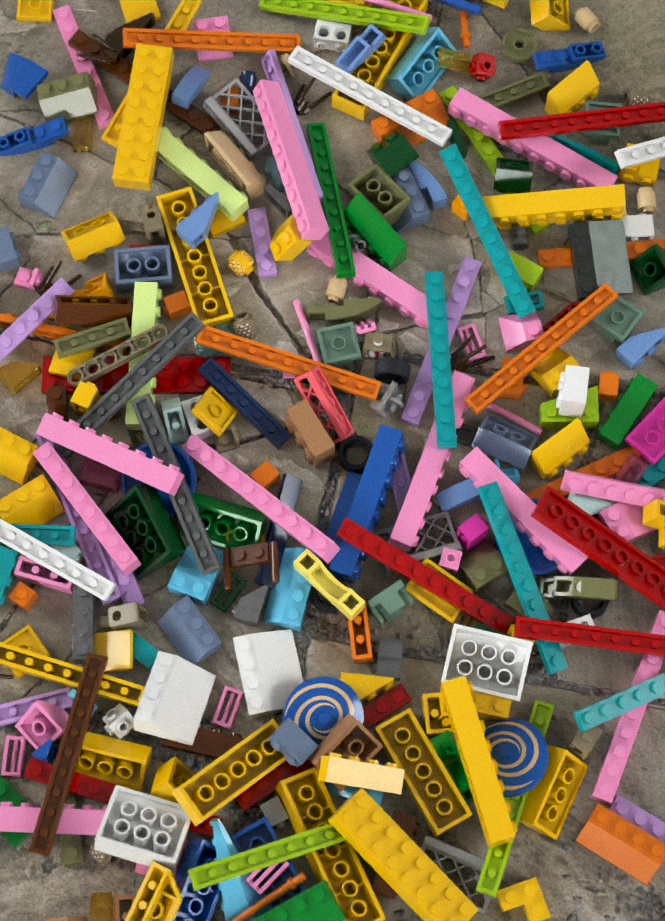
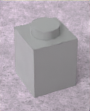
(275, 813)

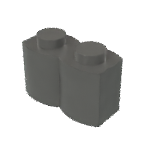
(389, 657)

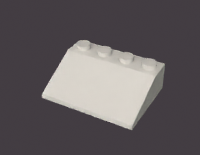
(489, 660)
(267, 670)
(174, 699)
(143, 828)

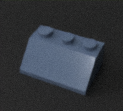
(47, 185)
(417, 211)
(143, 265)
(505, 441)
(190, 631)

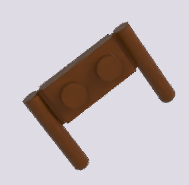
(249, 556)

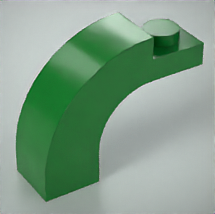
(450, 757)

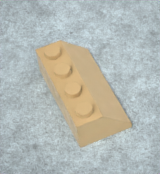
(234, 164)

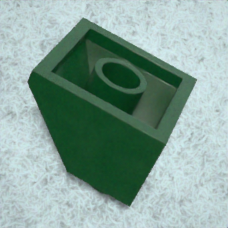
(650, 269)

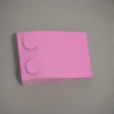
(625, 521)

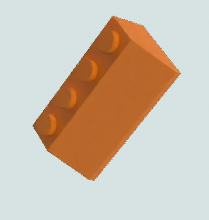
(426, 103)
(622, 844)

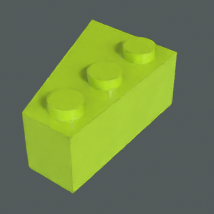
(551, 420)

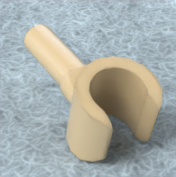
(284, 62)

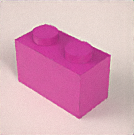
(472, 532)

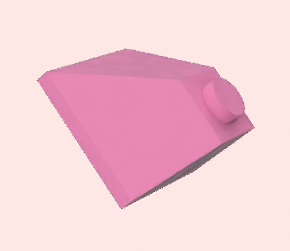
(519, 333)
(42, 723)

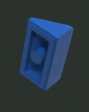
(46, 752)

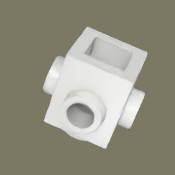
(118, 721)

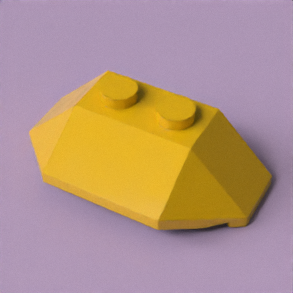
(157, 897)

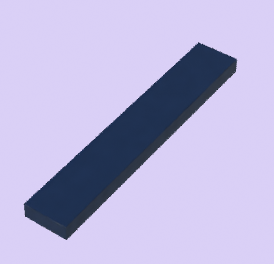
(244, 403)
(288, 494)

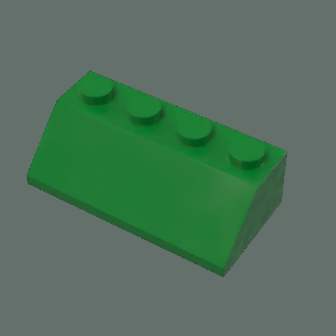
(379, 236)
(223, 516)
(311, 905)

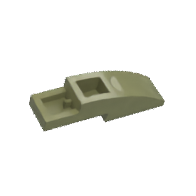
(353, 310)
(578, 588)

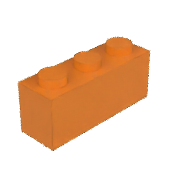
(360, 638)

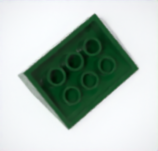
(146, 529)

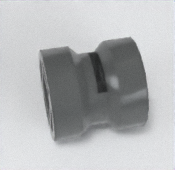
(519, 240)

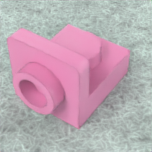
(28, 278)
(450, 560)

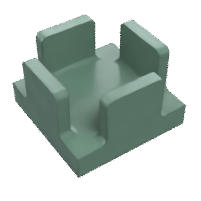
(601, 136)
(617, 320)
(338, 345)
(389, 603)

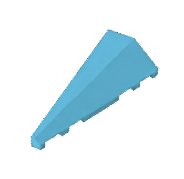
(236, 892)

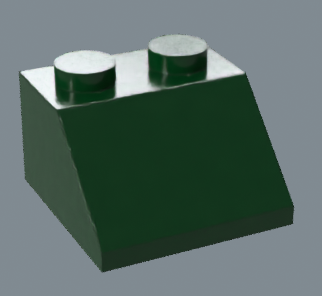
(392, 153)
(513, 175)

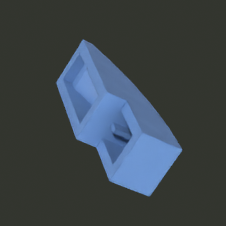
(360, 49)
(190, 86)
(428, 185)
(457, 495)

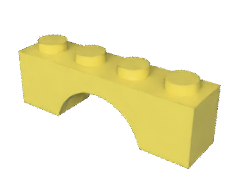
(318, 576)

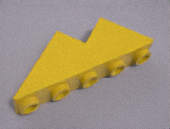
(367, 685)

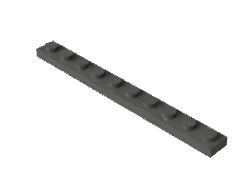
(139, 376)
(183, 500)

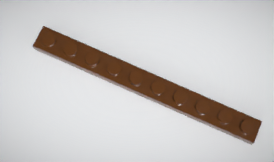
(122, 70)
(68, 755)

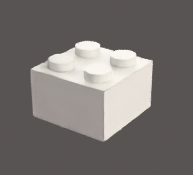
(572, 391)

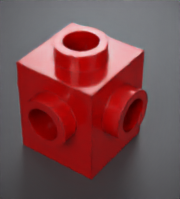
(482, 67)

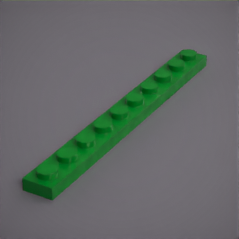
(331, 200)

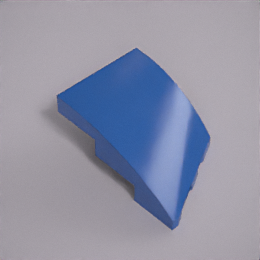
(22, 76)

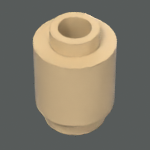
(587, 19)
(646, 200)
(336, 290)

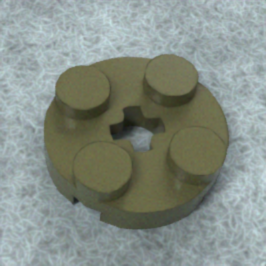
(515, 54)

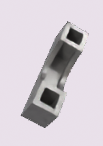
(83, 624)

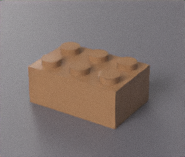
(309, 433)
(348, 739)

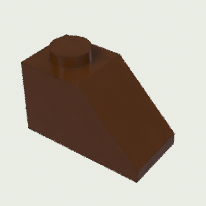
(58, 401)

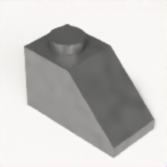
(251, 607)

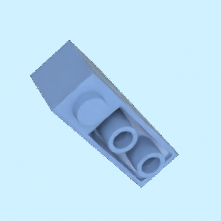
(197, 225)
(637, 347)

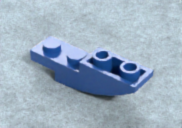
(569, 58)
(36, 138)

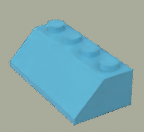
(419, 66)
(290, 596)

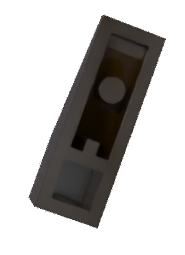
(116, 37)

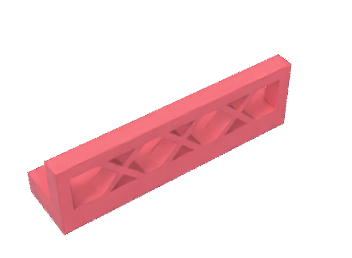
(329, 402)

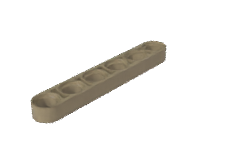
(117, 352)

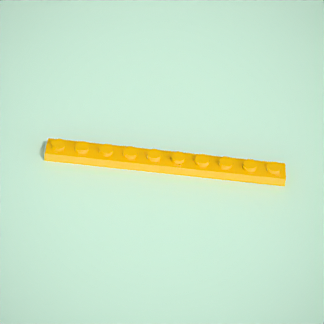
(179, 21)

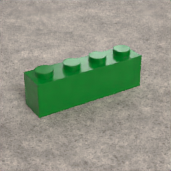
(627, 411)

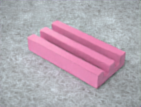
(368, 326)
(465, 328)
(222, 723)
(12, 773)
(255, 884)

